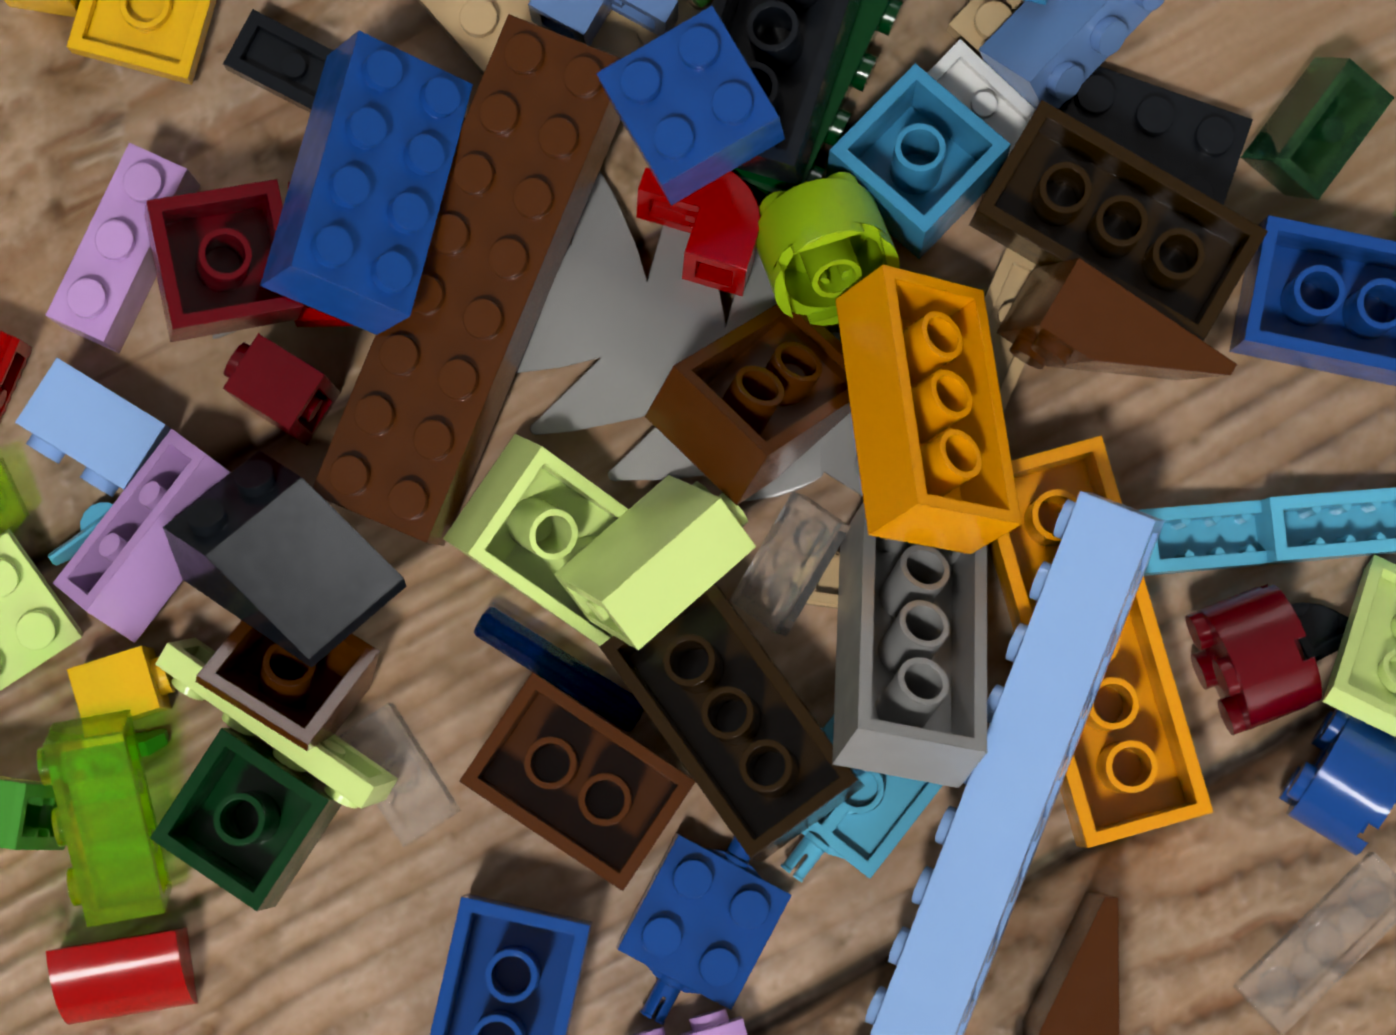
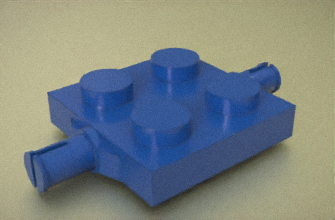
(701, 924)

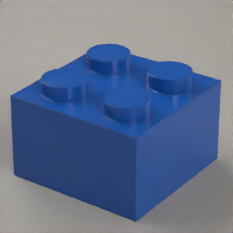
(691, 105)

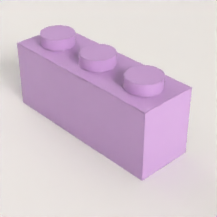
(115, 256)
(126, 562)

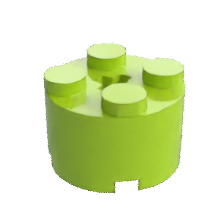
(821, 244)

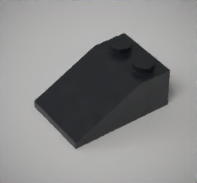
(281, 559)

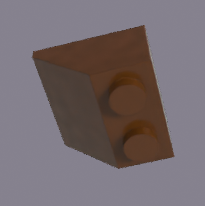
(284, 691)

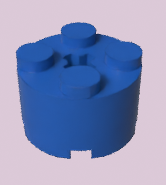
(1347, 783)

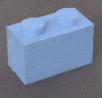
(90, 425)

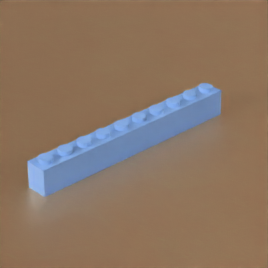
(1015, 785)

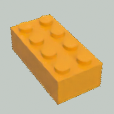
(927, 411)

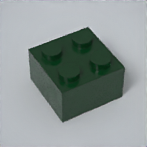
(246, 819)

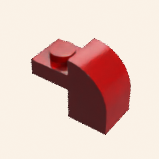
(721, 226)

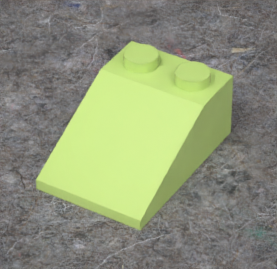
(531, 522)

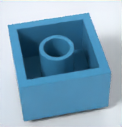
(920, 158)

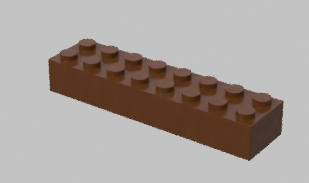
(490, 264)

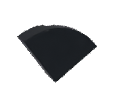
(1322, 628)

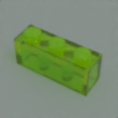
(105, 818)

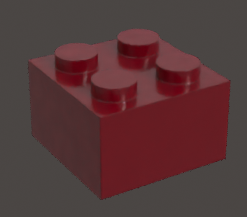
(212, 259)

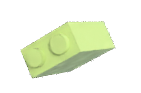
(656, 559)

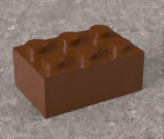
(577, 781)

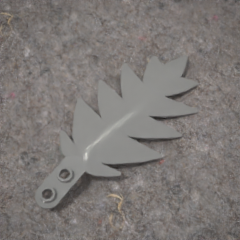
(639, 332)

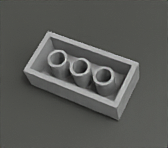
(910, 658)

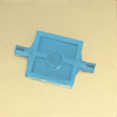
(864, 825)

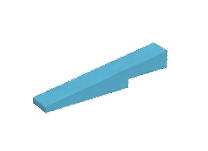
(1274, 531)

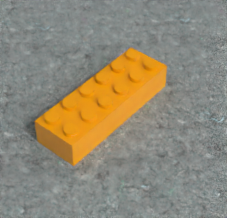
(1136, 749)

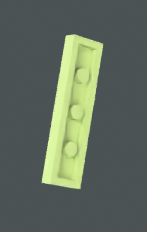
(347, 773)

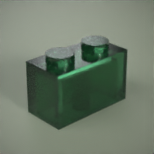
(1317, 127)

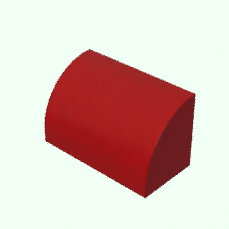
(122, 976)

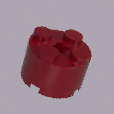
(1253, 658)

